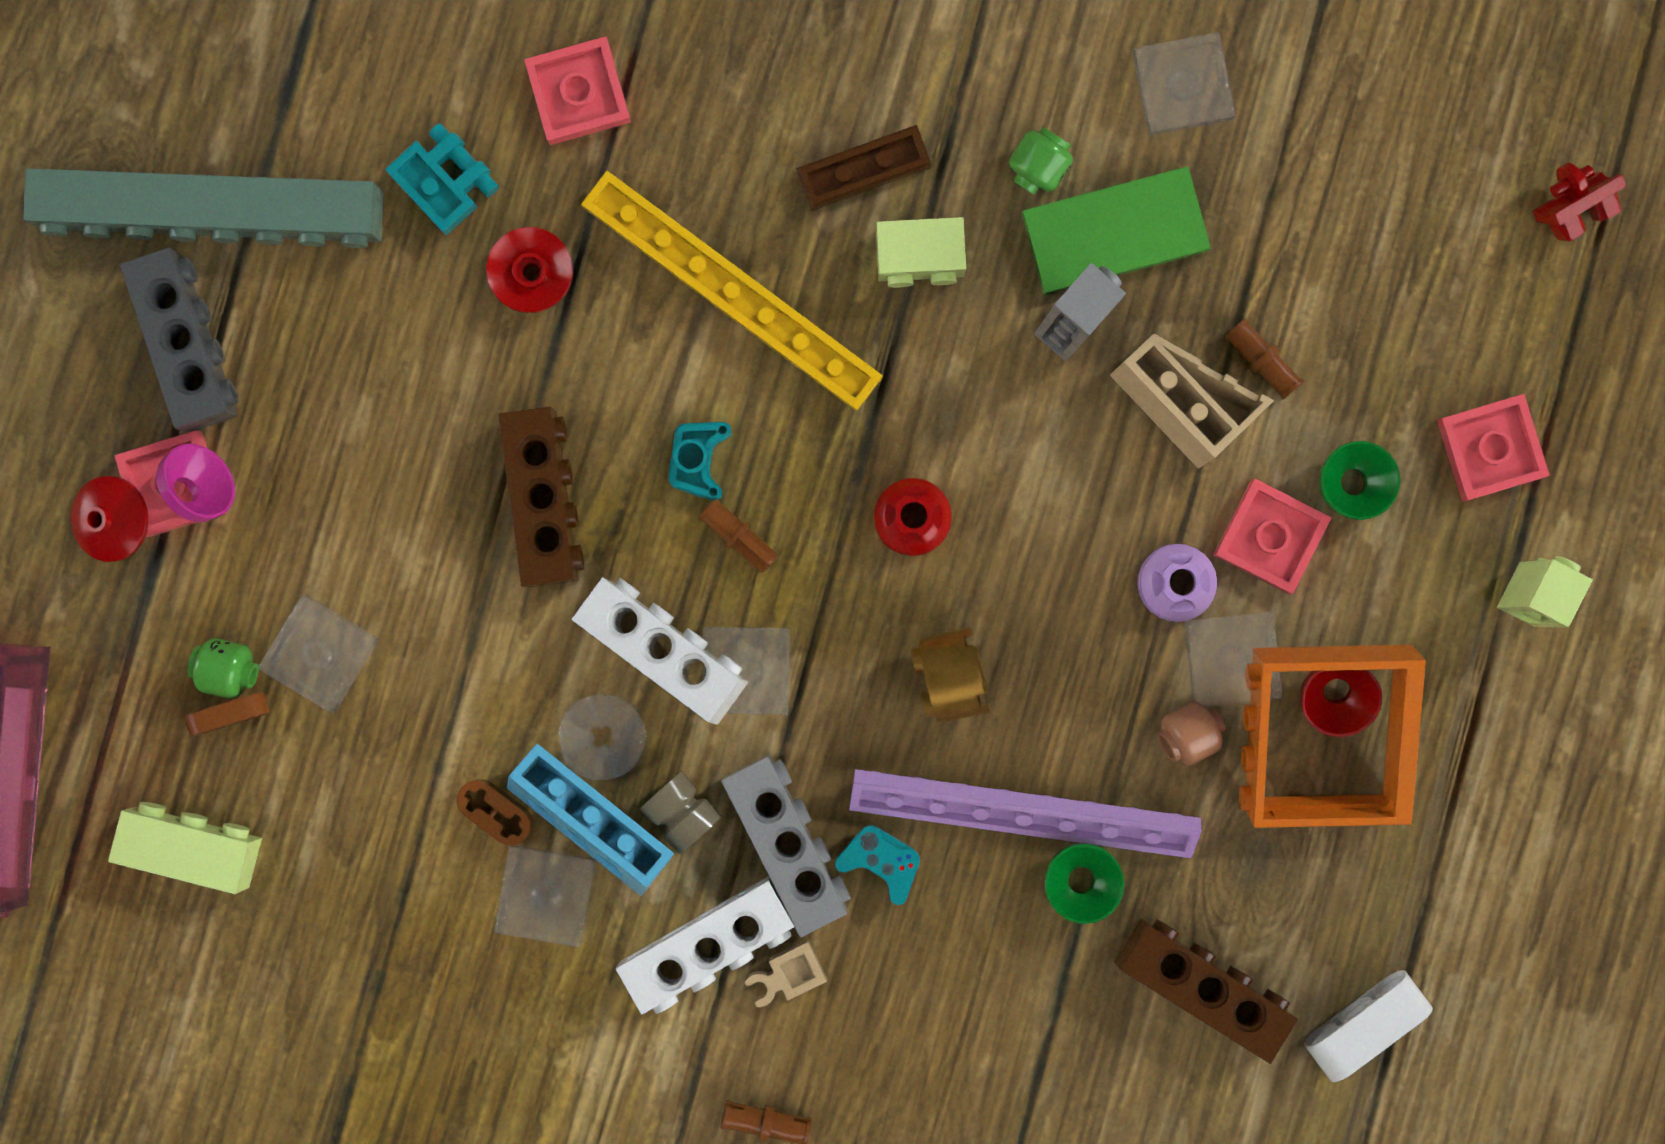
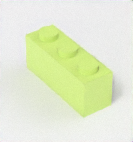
(185, 848)

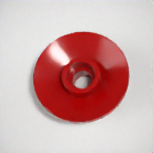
(515, 254)
(123, 518)

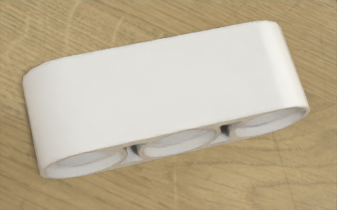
(1368, 1026)

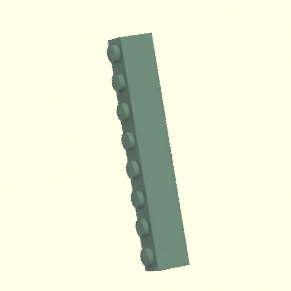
(203, 207)

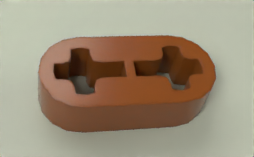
(227, 714)
(488, 820)

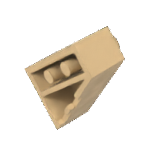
(1187, 399)

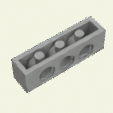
(1080, 310)
(806, 909)

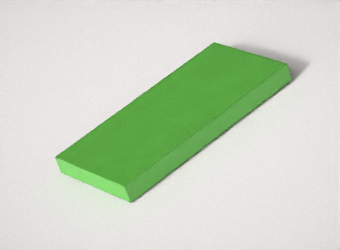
(1117, 229)

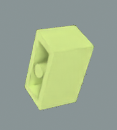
(920, 251)
(1545, 592)

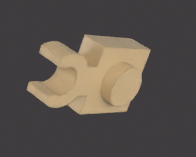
(793, 972)

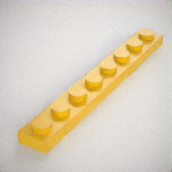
(732, 291)

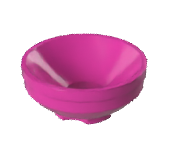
(204, 475)

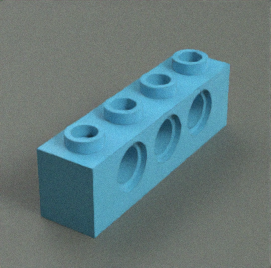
(589, 819)

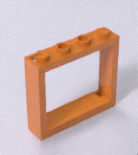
(1402, 746)

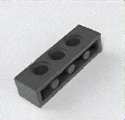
(148, 282)

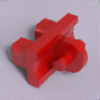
(1576, 193)

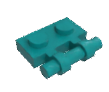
(432, 188)

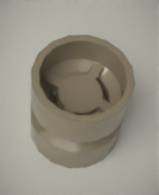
(680, 812)

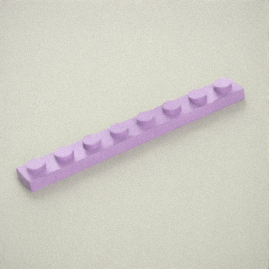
(1024, 813)

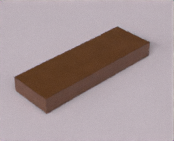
(863, 168)

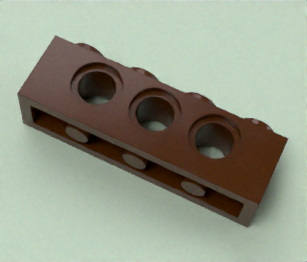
(519, 433)
(1259, 1033)

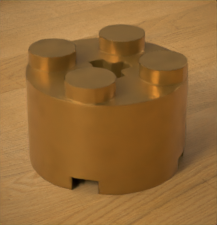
(951, 675)

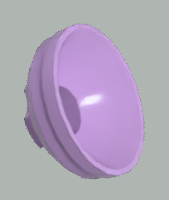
(1155, 586)

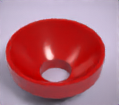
(905, 539)
(1342, 716)

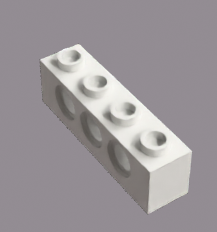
(602, 618)
(642, 969)

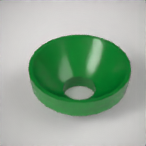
(1379, 475)
(1097, 901)

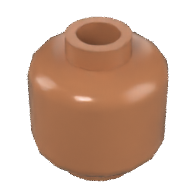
(1191, 733)

